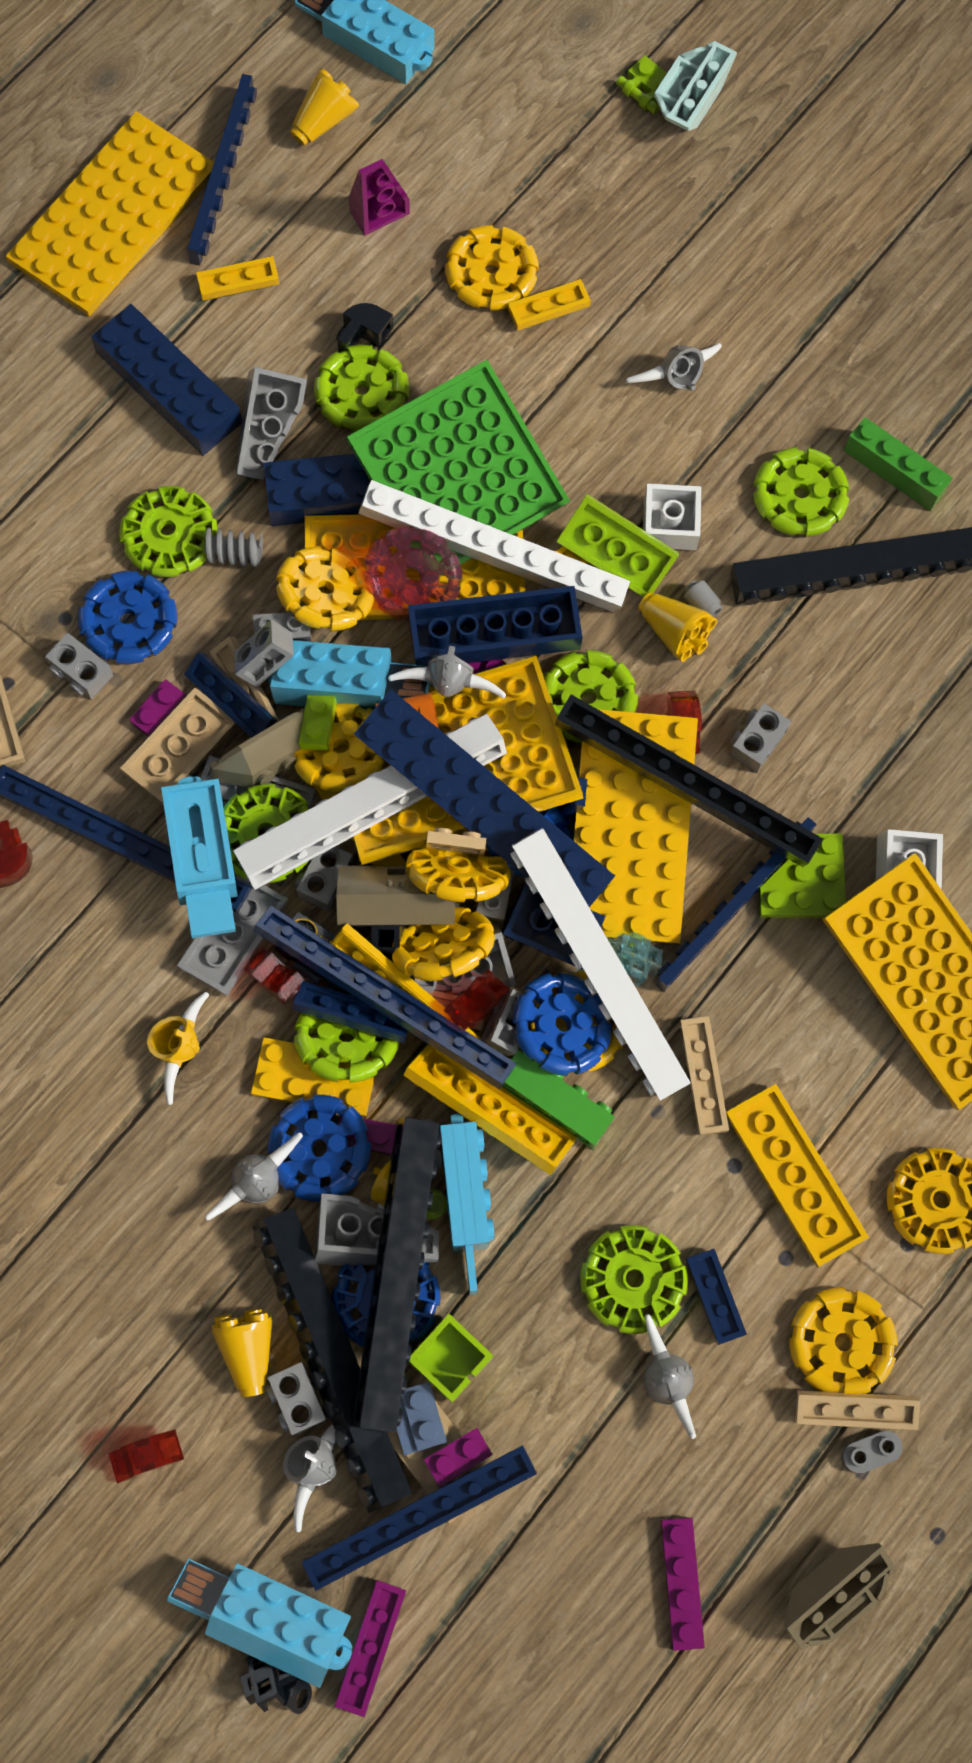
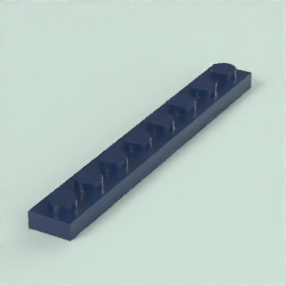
(220, 176)
(724, 913)
(419, 1517)

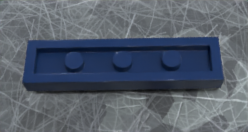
(229, 695)
(345, 1010)

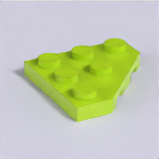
(810, 889)

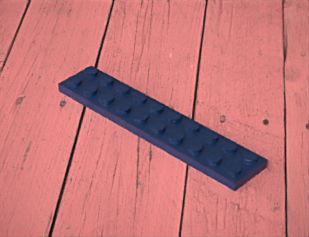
(470, 790)

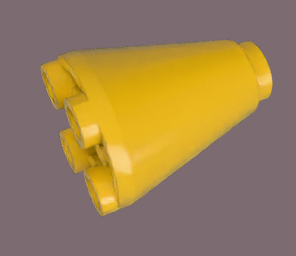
(322, 108)
(678, 624)
(245, 1348)

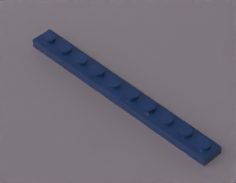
(96, 827)
(385, 997)

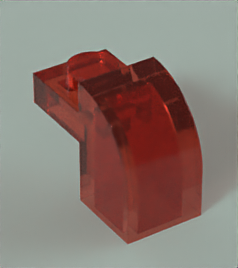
(686, 705)
(15, 857)
(274, 976)
(477, 1000)
(146, 1455)

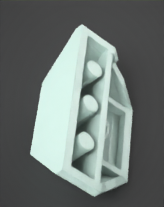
(694, 84)

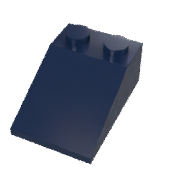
(531, 927)

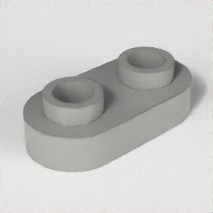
(873, 1452)

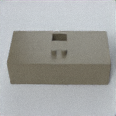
(387, 898)

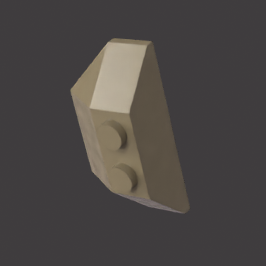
(262, 755)
(837, 1594)

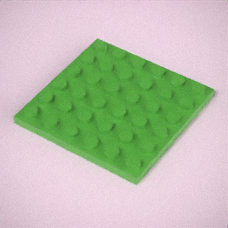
(463, 453)

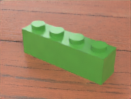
(897, 464)
(558, 1100)

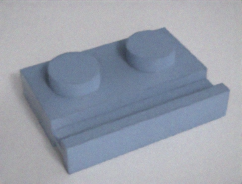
(420, 1421)

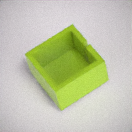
(450, 1357)

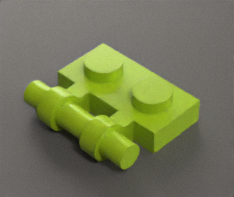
(643, 75)

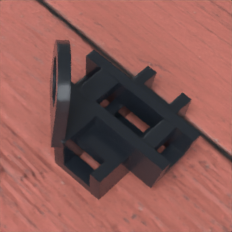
(283, 1687)

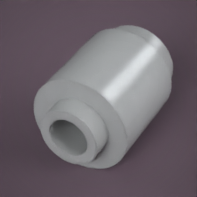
(702, 597)

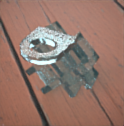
(642, 957)

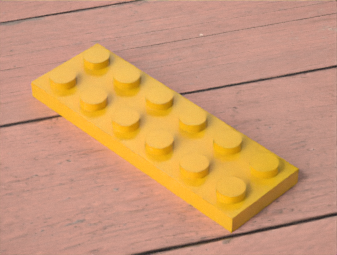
(492, 1109)
(796, 1175)

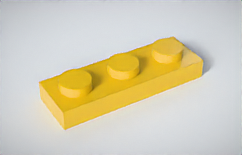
(237, 278)
(549, 304)

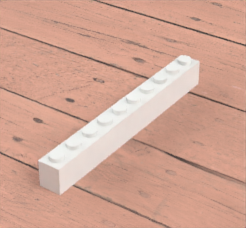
(495, 546)
(352, 811)
(600, 963)

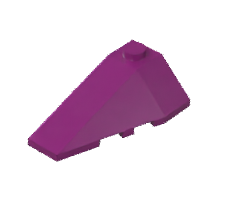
(377, 198)

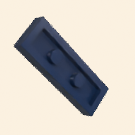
(716, 1297)

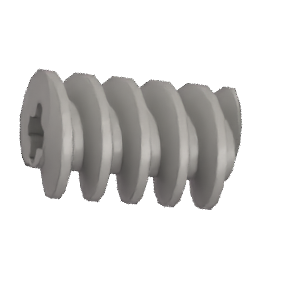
(233, 548)

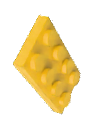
(286, 1078)

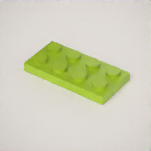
(617, 546)

